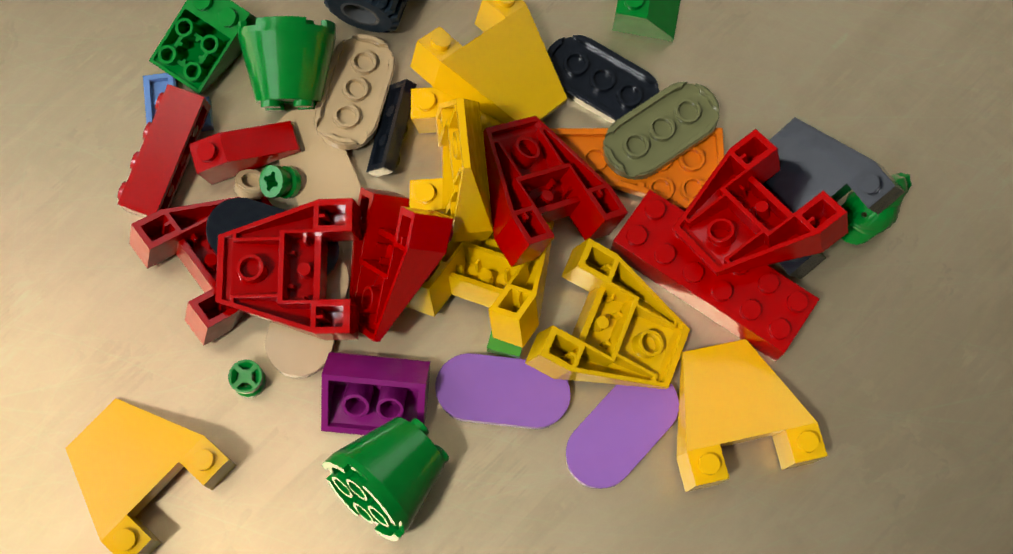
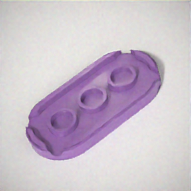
(500, 392)
(620, 434)

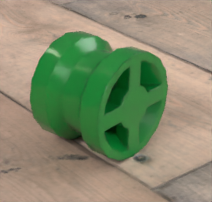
(280, 181)
(242, 373)

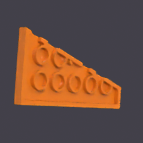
(676, 182)

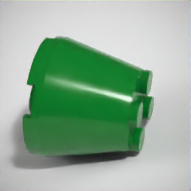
(287, 60)
(387, 474)

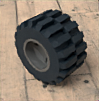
(369, 14)

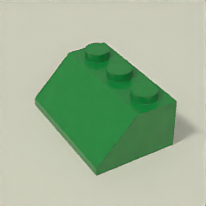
(647, 18)

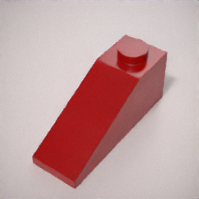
(232, 151)

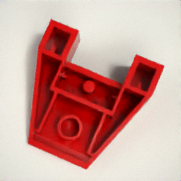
(540, 181)
(743, 225)
(183, 233)
(393, 257)
(281, 268)

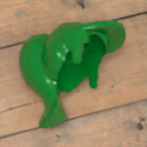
(864, 228)

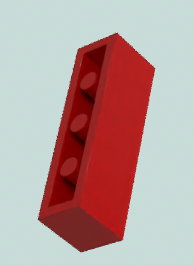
(164, 153)

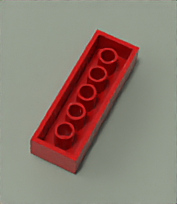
(748, 303)

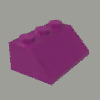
(370, 391)

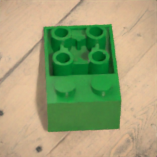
(201, 42)

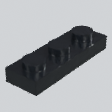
(391, 129)

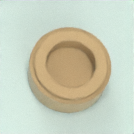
(247, 184)

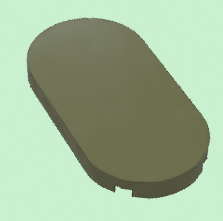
(660, 130)

